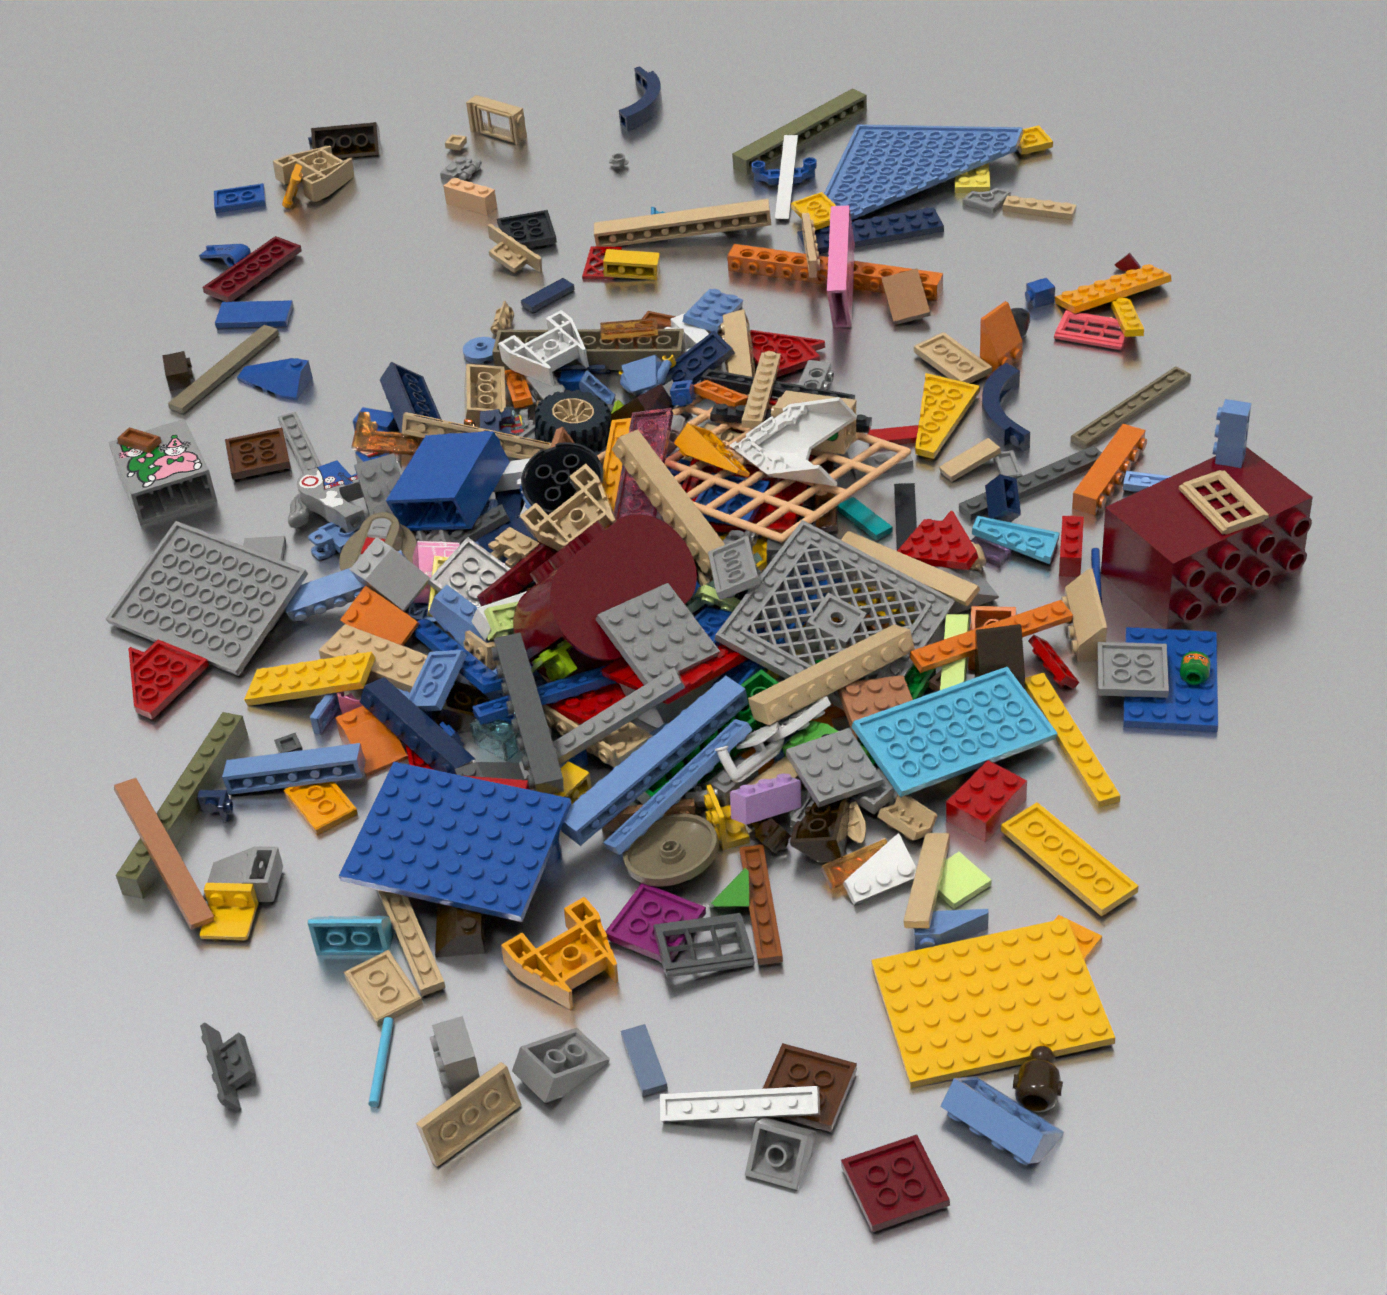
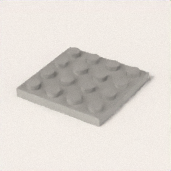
(657, 634)

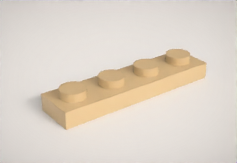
(1039, 207)

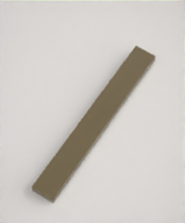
(223, 369)
(1130, 408)

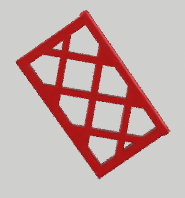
(591, 257)

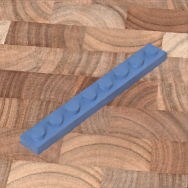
(674, 789)

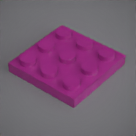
(648, 907)

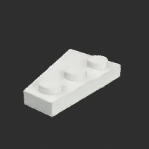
(882, 872)

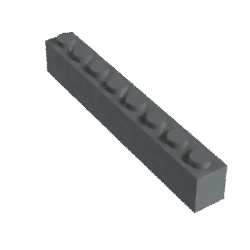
(527, 714)

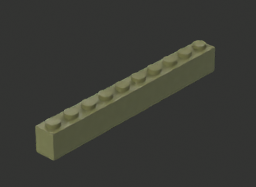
(806, 127)
(182, 802)

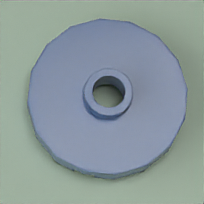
(479, 350)

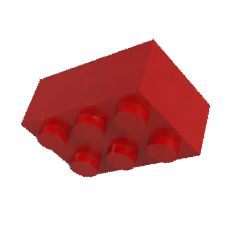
(986, 800)

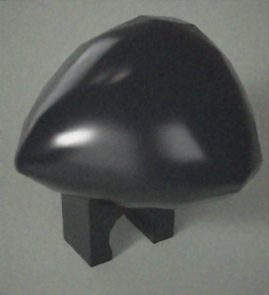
(1022, 320)

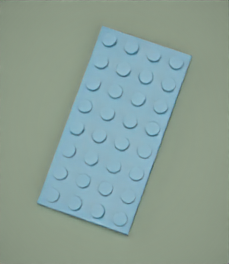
(953, 731)

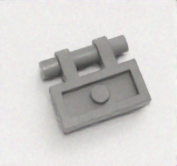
(460, 168)

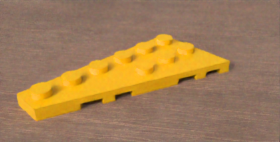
(941, 411)

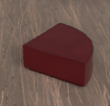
(1127, 263)

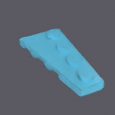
(1023, 539)

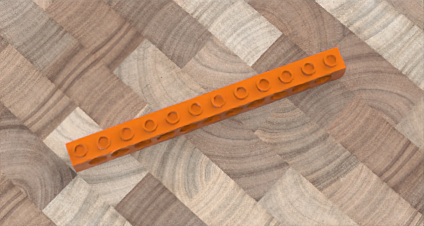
(794, 267)

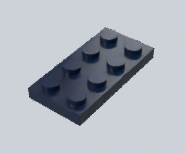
(704, 355)

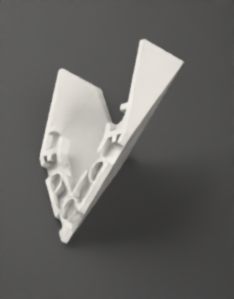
(785, 442)

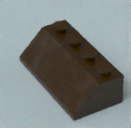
(348, 140)
(459, 932)

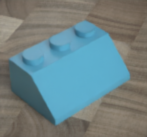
(351, 935)

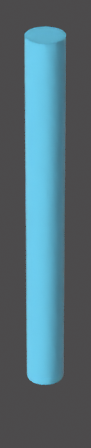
(381, 1062)

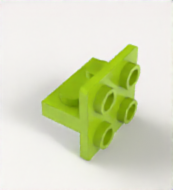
(556, 661)

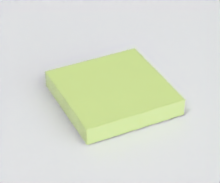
(961, 880)

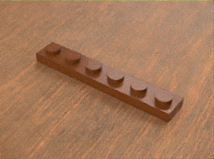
(761, 906)

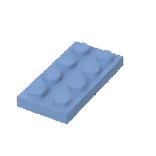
(710, 308)

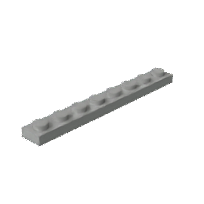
(616, 716)

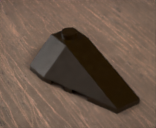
(823, 831)

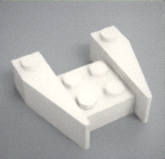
(546, 352)

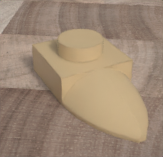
(856, 824)

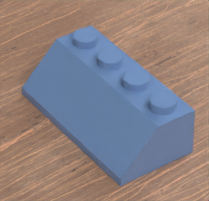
(1000, 1119)

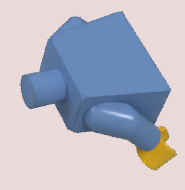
(645, 374)

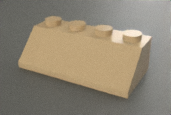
(483, 390)
(1088, 619)

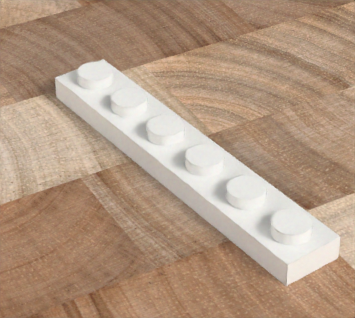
(740, 1104)

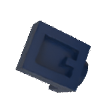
(216, 801)

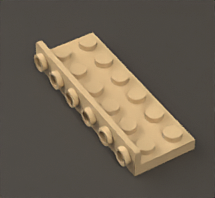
(610, 749)

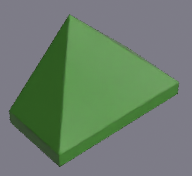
(735, 894)

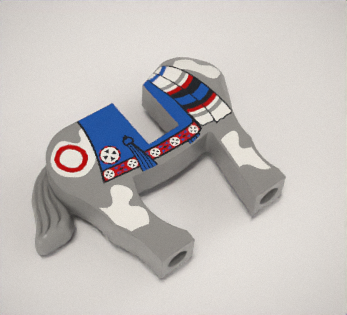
(328, 493)

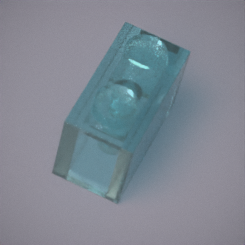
(495, 738)

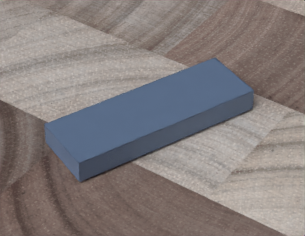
(644, 1060)

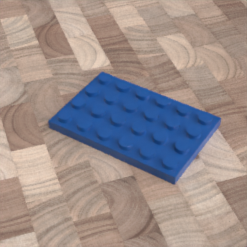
(1187, 705)

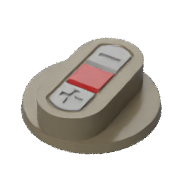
(385, 527)

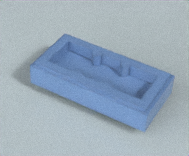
(324, 712)

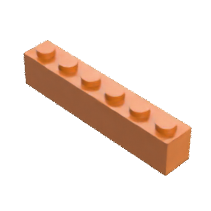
(1109, 469)

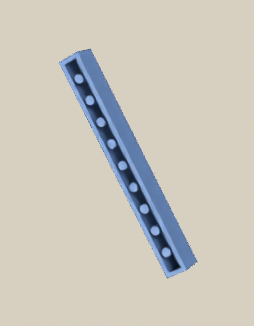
(653, 760)

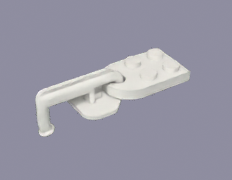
(771, 733)

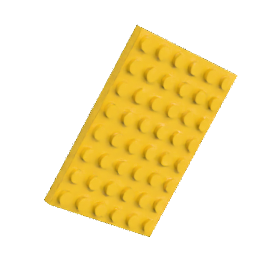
(990, 1002)

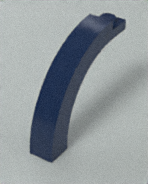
(647, 106)
(999, 425)

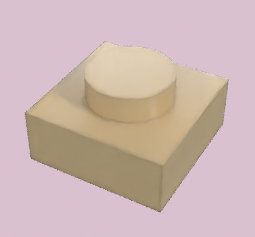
(455, 142)

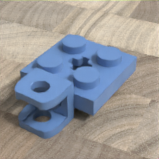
(330, 538)

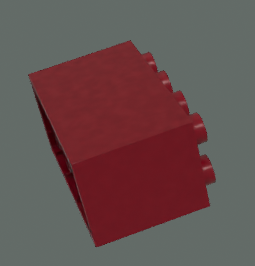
(1181, 564)

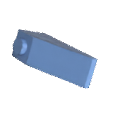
(951, 927)

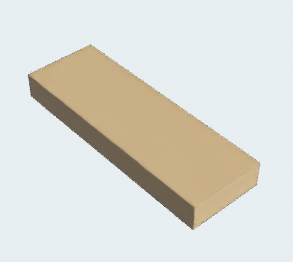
(970, 459)

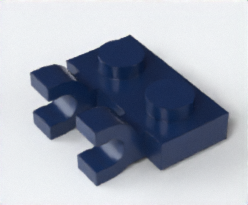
(494, 419)

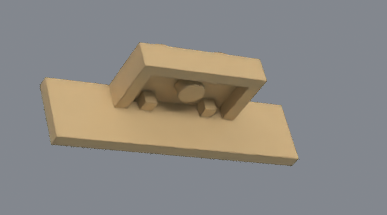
(510, 252)

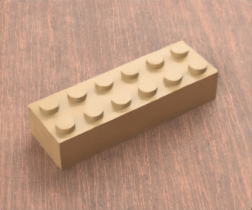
(392, 661)

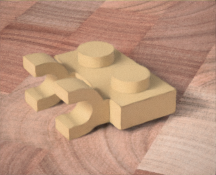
(513, 546)

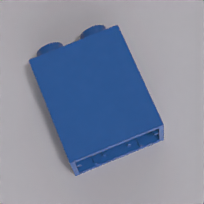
(448, 481)

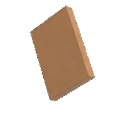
(906, 296)

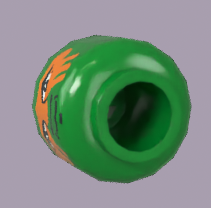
(1195, 667)

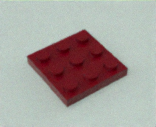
(895, 1183)

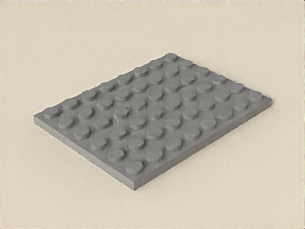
(207, 596)

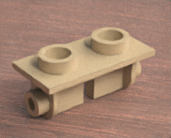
(502, 319)

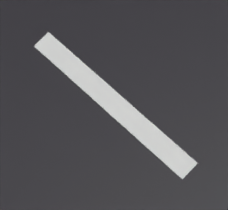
(786, 177)

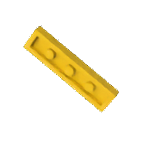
(1127, 317)

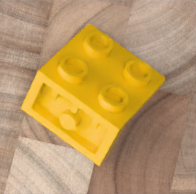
(729, 831)
(232, 909)

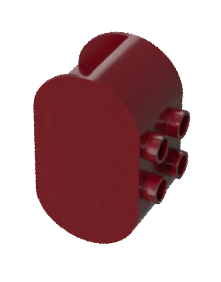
(595, 575)

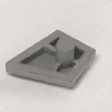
(698, 796)

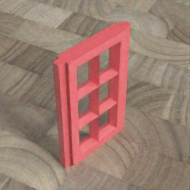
(1101, 341)

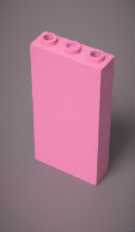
(840, 267)

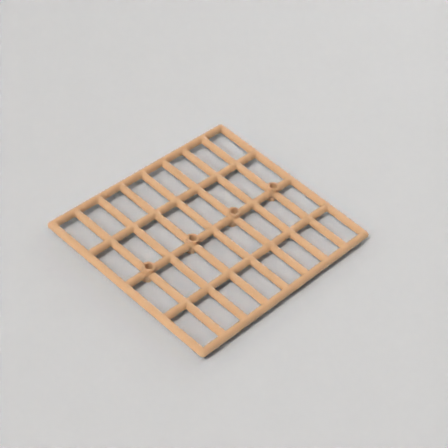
(767, 497)

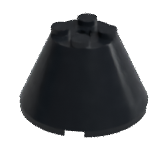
(548, 472)

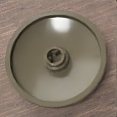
(672, 850)

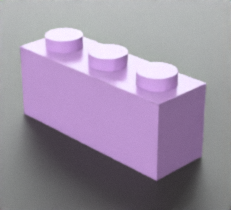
(765, 799)

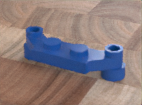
(772, 176)

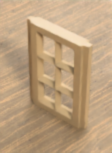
(1231, 487)

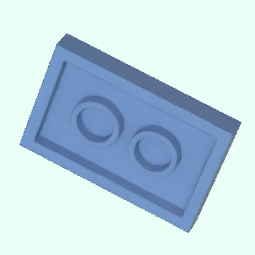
(436, 679)

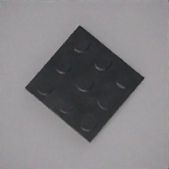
(529, 229)

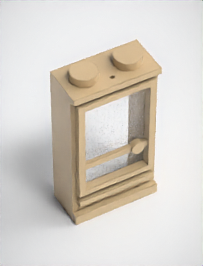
(496, 119)

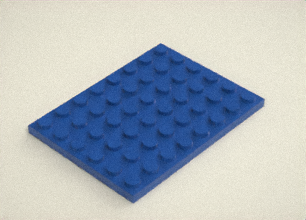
(456, 841)

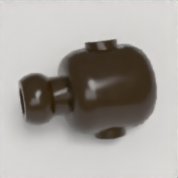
(1038, 1081)

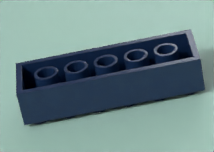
(407, 393)

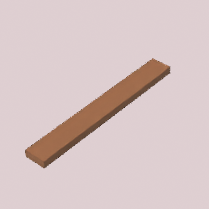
(164, 853)

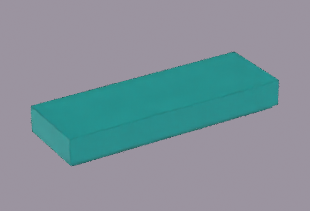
(864, 518)

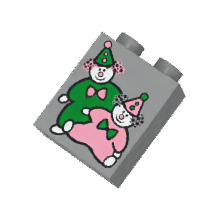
(166, 479)

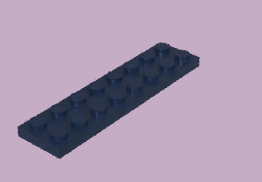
(884, 229)

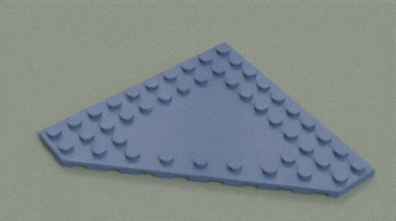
(900, 160)

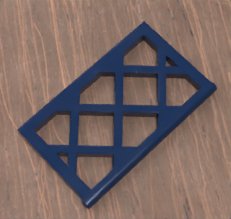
(593, 369)

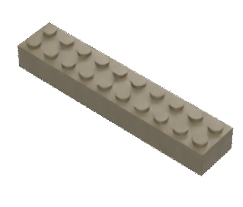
(608, 352)

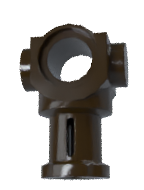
(770, 834)

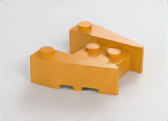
(566, 959)

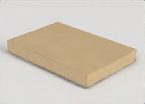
(383, 987)

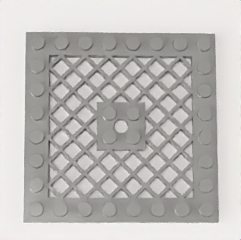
(812, 541)

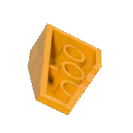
(707, 447)

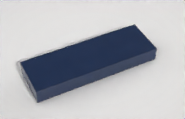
(547, 295)

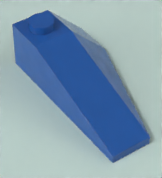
(283, 377)

